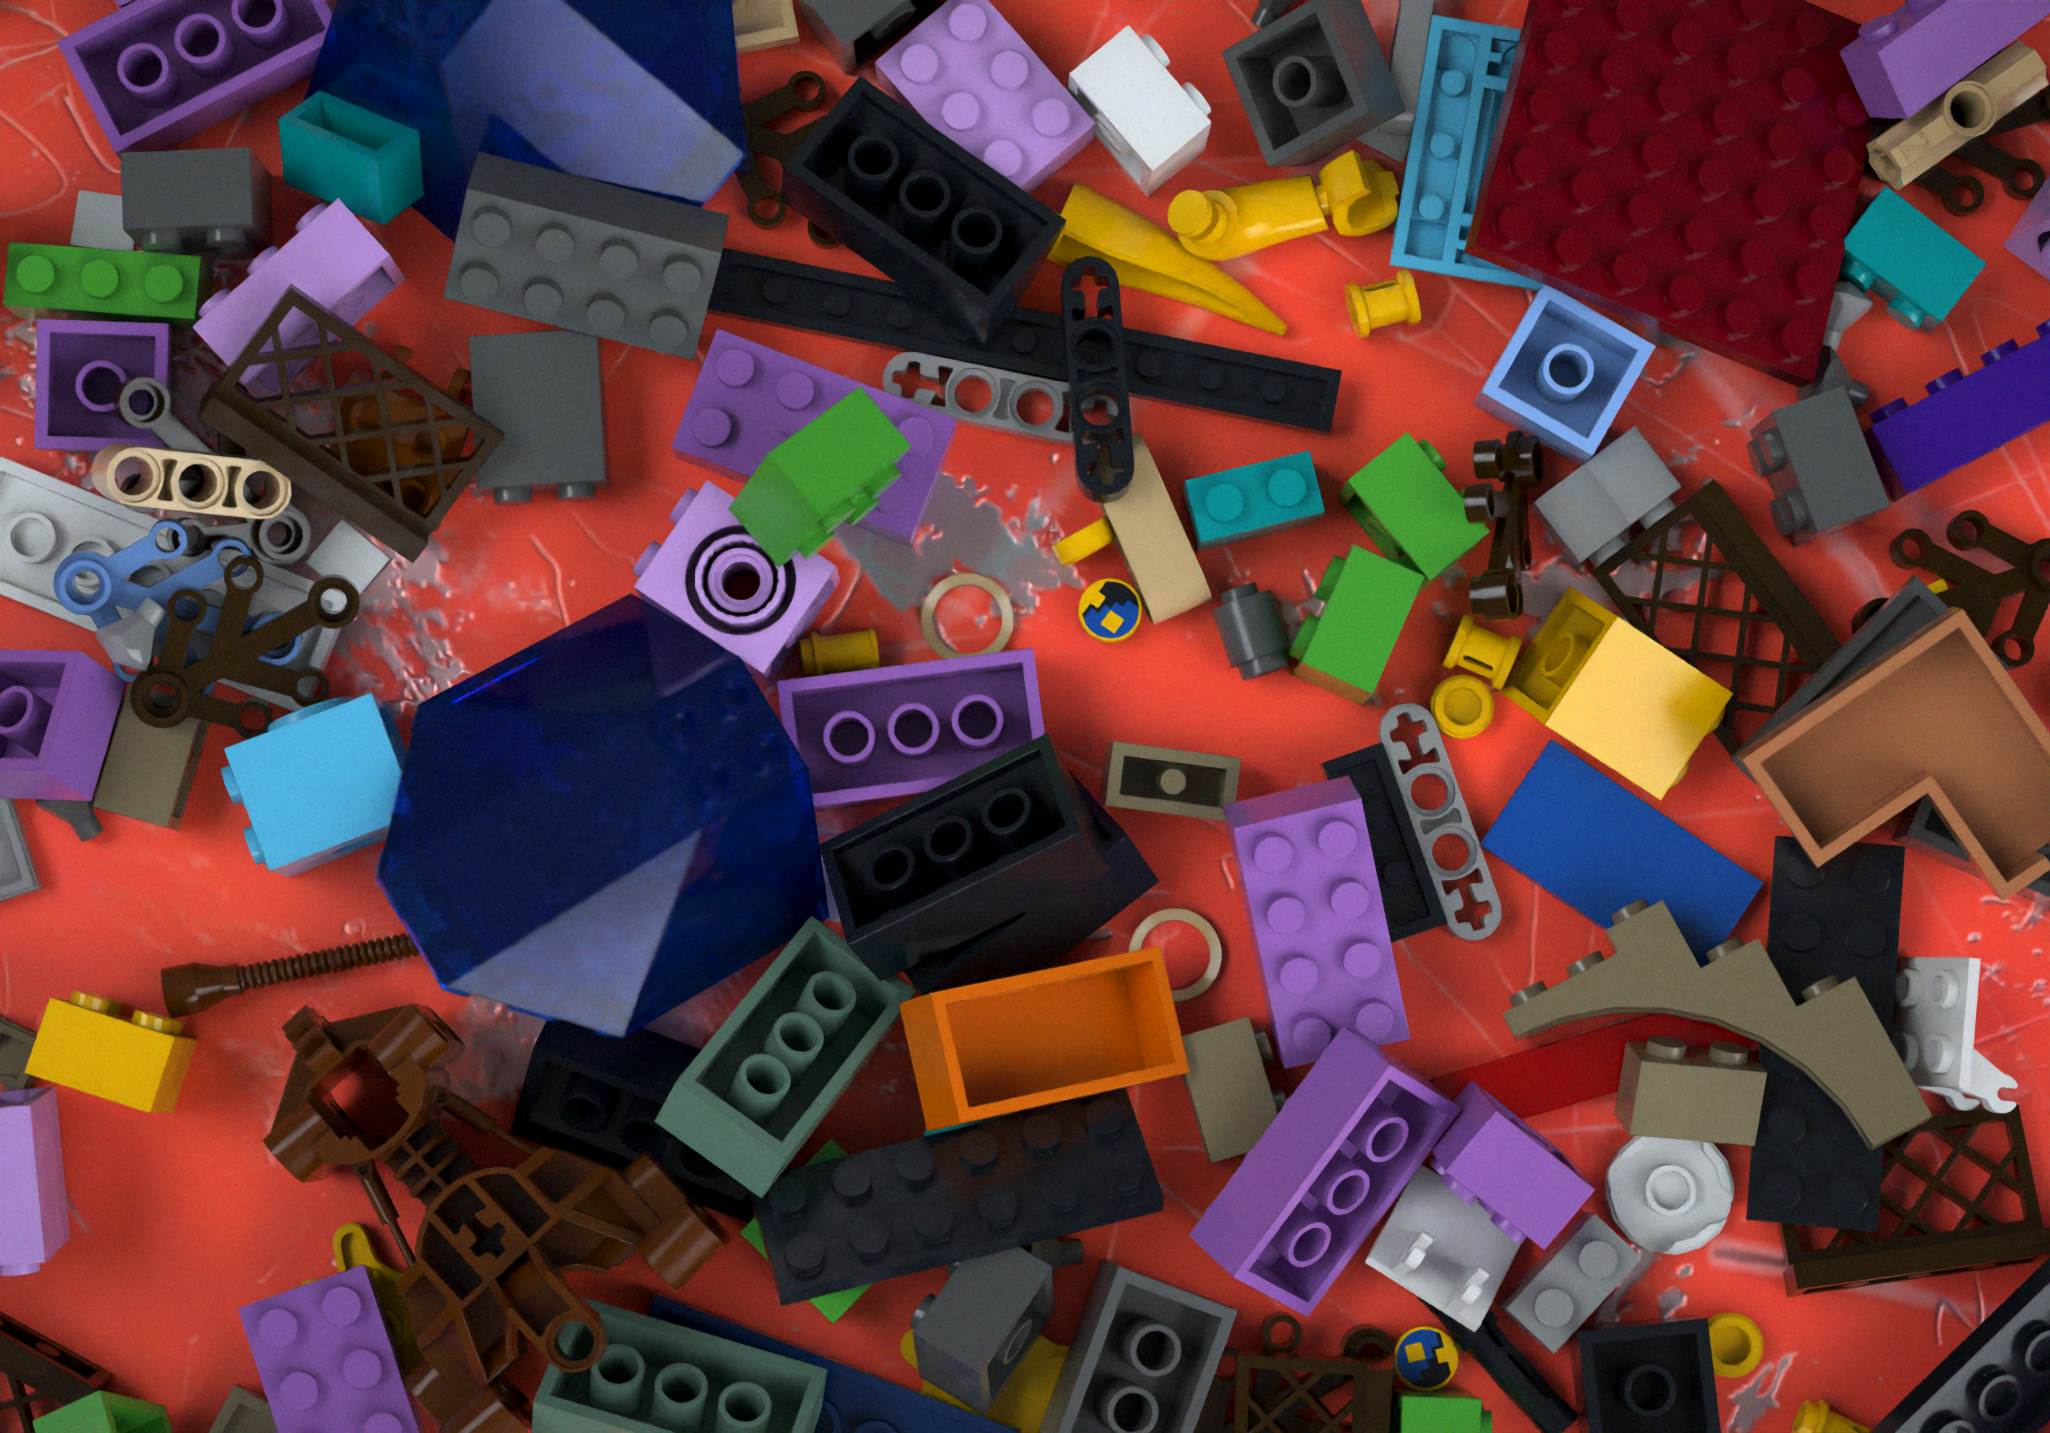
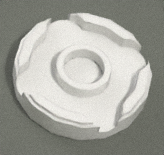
(1668, 1193)

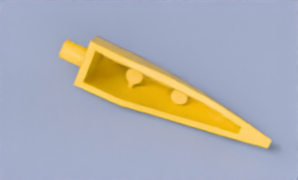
(1152, 259)

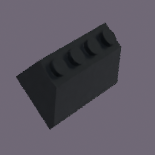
(921, 209)
(962, 858)
(1050, 929)
(603, 1105)

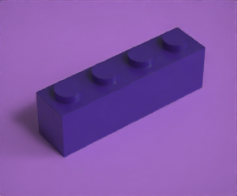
(1962, 416)

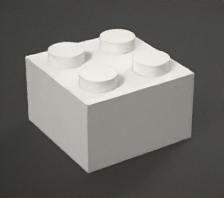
(1141, 109)

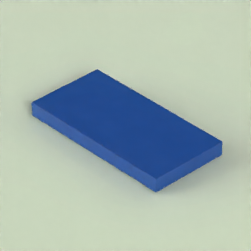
(1608, 848)

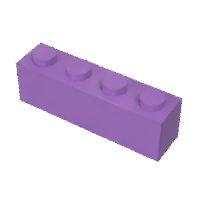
(1928, 47)

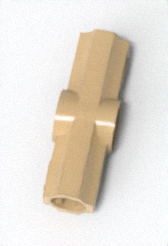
(1984, 98)

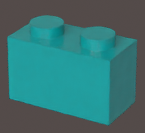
(351, 156)
(1907, 262)
(1253, 501)

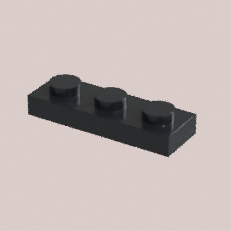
(1401, 870)

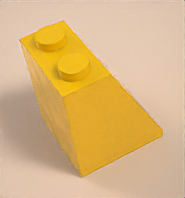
(1616, 693)

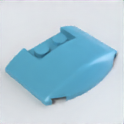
(1449, 150)

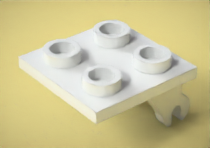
(1938, 1029)
(1443, 1249)

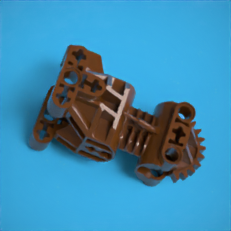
(490, 1235)

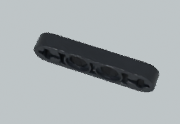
(1094, 379)

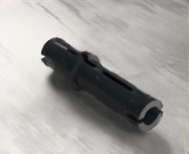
(1511, 1372)

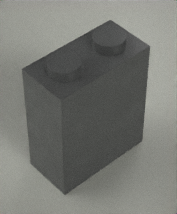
(552, 411)

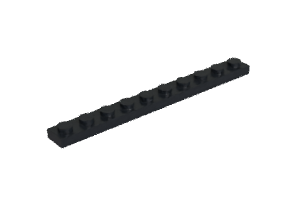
(1025, 343)

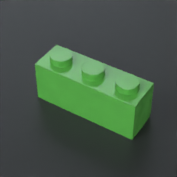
(105, 285)

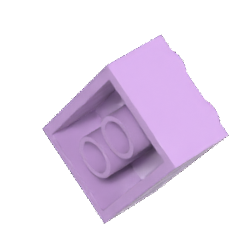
(986, 92)
(328, 260)

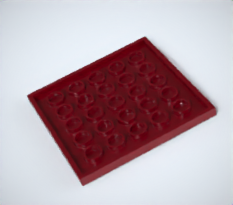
(1682, 168)

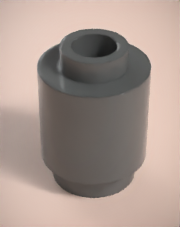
(1252, 631)

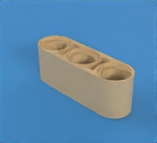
(161, 474)
(1152, 539)

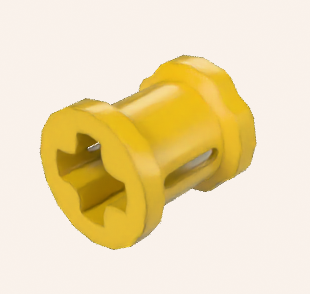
(1382, 303)
(1482, 651)

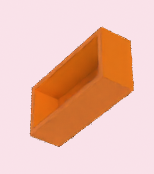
(1043, 1037)

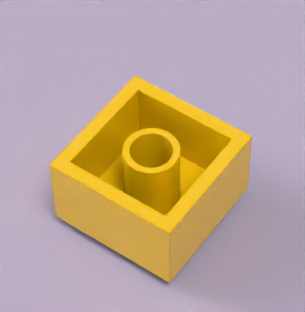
(112, 1055)

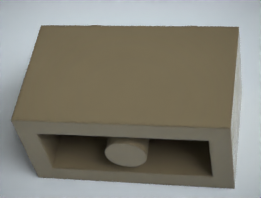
(150, 767)
(1168, 780)
(1230, 1087)
(1690, 1091)

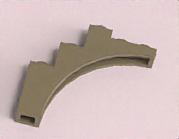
(1654, 972)

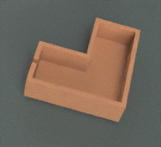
(1913, 724)

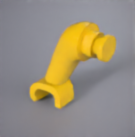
(1278, 210)

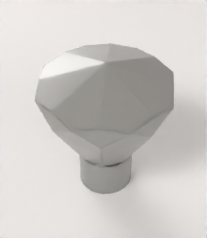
(1847, 307)
(131, 638)

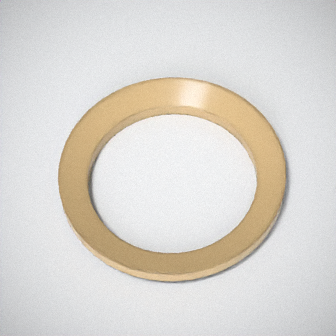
(963, 579)
(1207, 931)

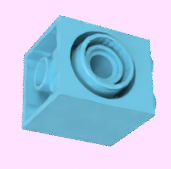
(318, 782)

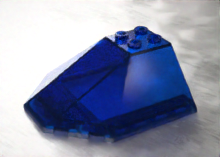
(566, 85)
(602, 825)

